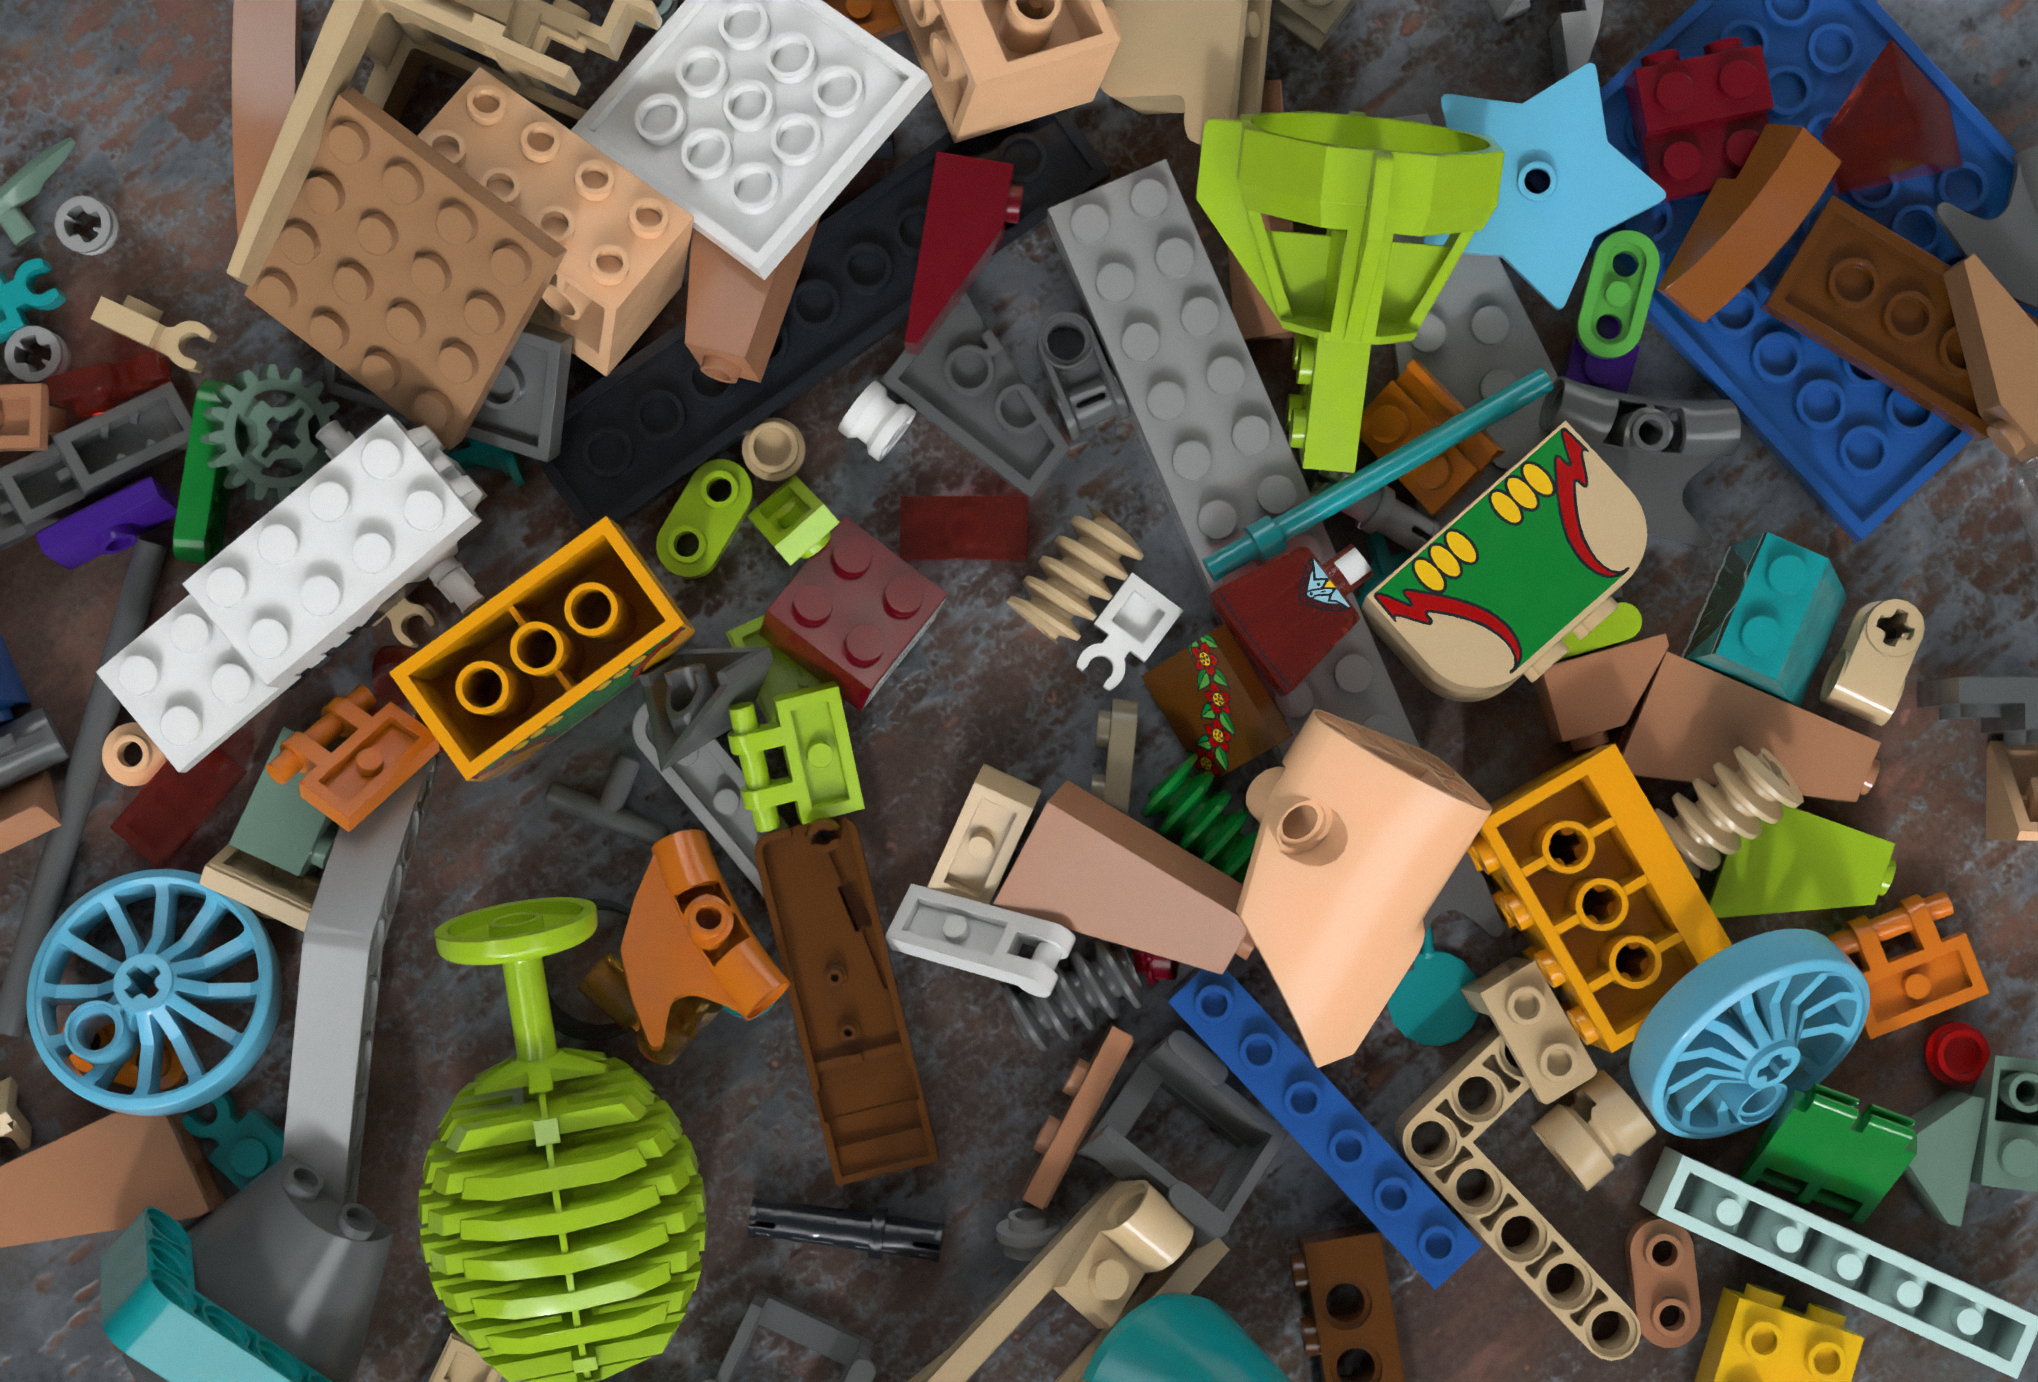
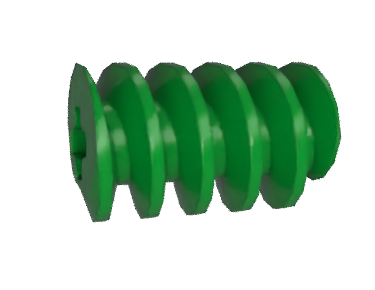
(1202, 820)

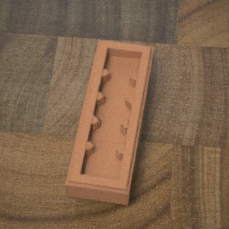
(1061, 1137)

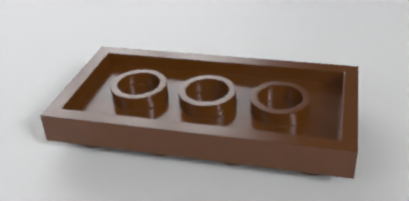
(1879, 309)

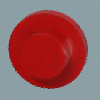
(1956, 1053)

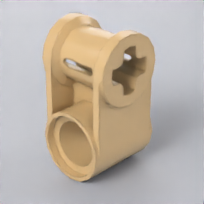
(1872, 670)

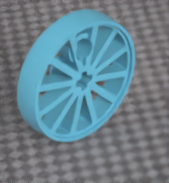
(132, 1009)
(1787, 1026)

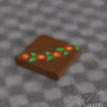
(1217, 703)

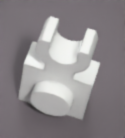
(1134, 624)

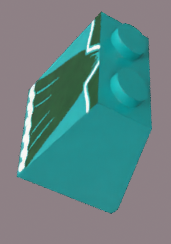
(1768, 616)

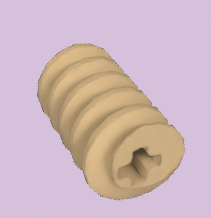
(1076, 576)
(1729, 809)

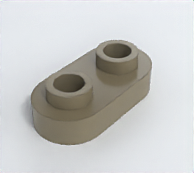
(1117, 734)

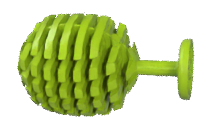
(557, 1181)

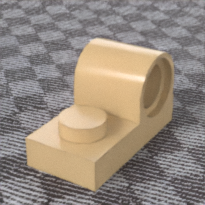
(985, 836)
(1127, 1238)

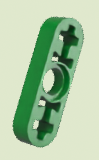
(202, 496)

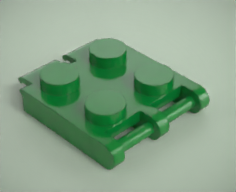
(1834, 1148)

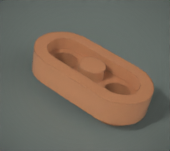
(1663, 1283)

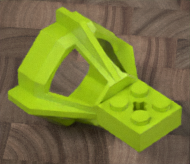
(1354, 283)

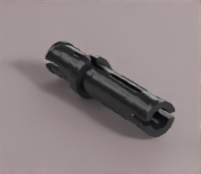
(847, 1229)

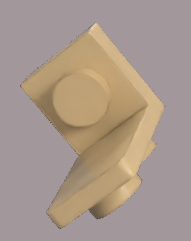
(1532, 1027)

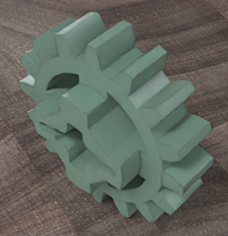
(251, 418)

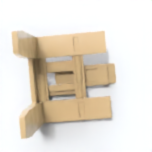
(400, 42)

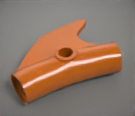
(671, 953)

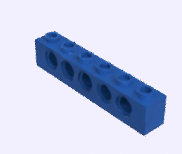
(1324, 1123)

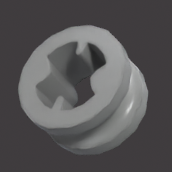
(66, 219)
(20, 343)

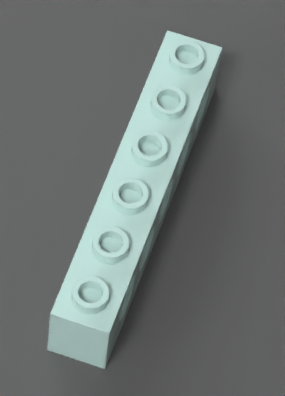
(1841, 1262)

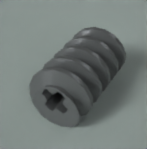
(1077, 994)

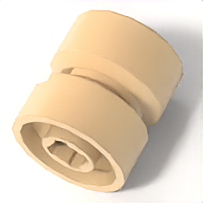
(1594, 1129)

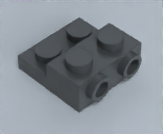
(2002, 703)

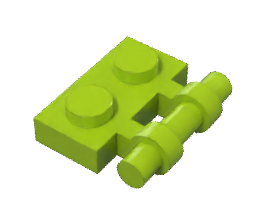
(816, 754)

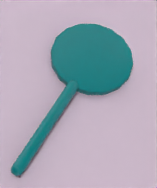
(1429, 998)

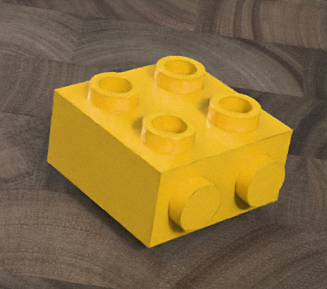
(1767, 1342)

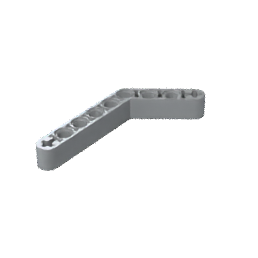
(342, 985)

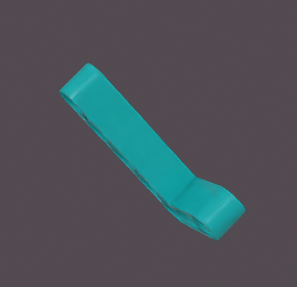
(171, 1327)

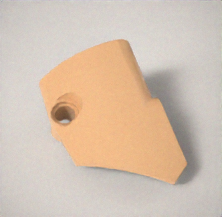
(1347, 869)

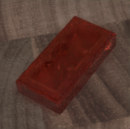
(963, 528)
(176, 806)

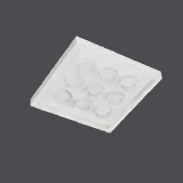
(754, 117)

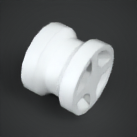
(876, 420)

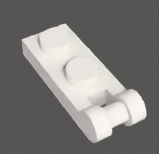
(979, 938)

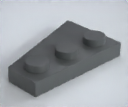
(980, 400)

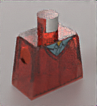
(1292, 611)

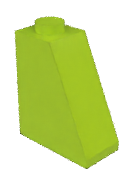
(1800, 867)

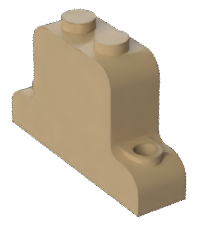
(1190, 58)

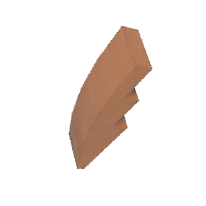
(263, 87)

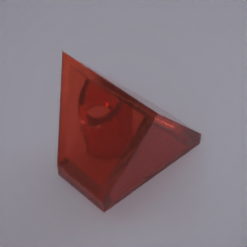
(1891, 127)

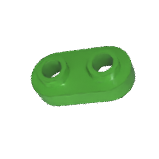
(1617, 296)

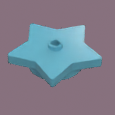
(1588, 190)

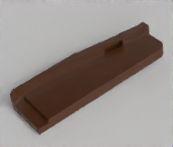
(845, 1000)

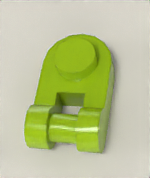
(1612, 632)

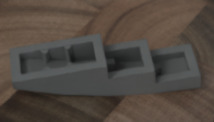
(91, 462)

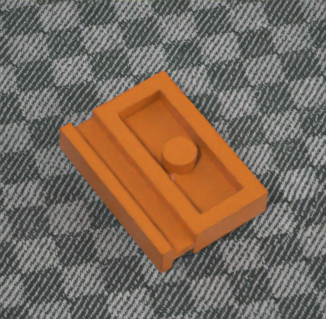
(1412, 408)

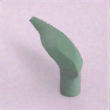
(24, 186)

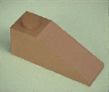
(1999, 356)

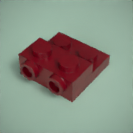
(1698, 114)

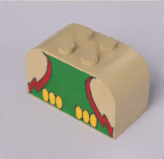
(1513, 574)

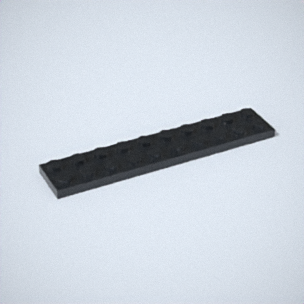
(665, 418)

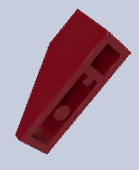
(960, 234)

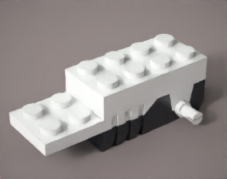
(302, 586)

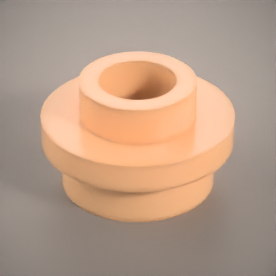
(114, 759)

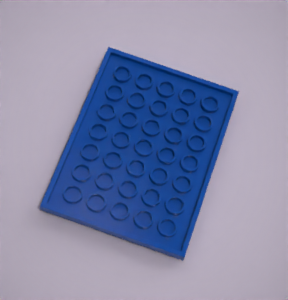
(1823, 418)

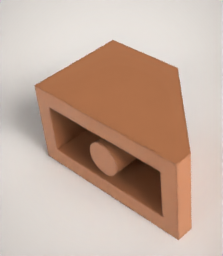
(1597, 691)

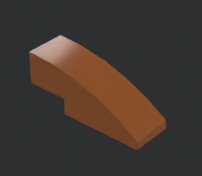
(1748, 220)

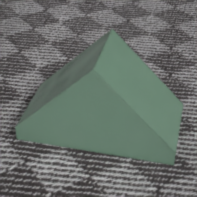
(1945, 1154)

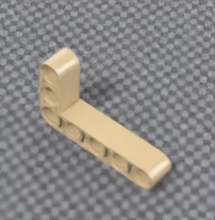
(1501, 1199)

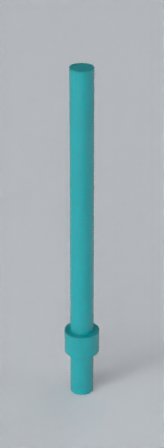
(1268, 536)

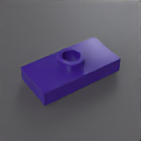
(108, 524)

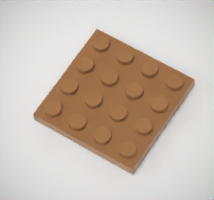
(405, 269)

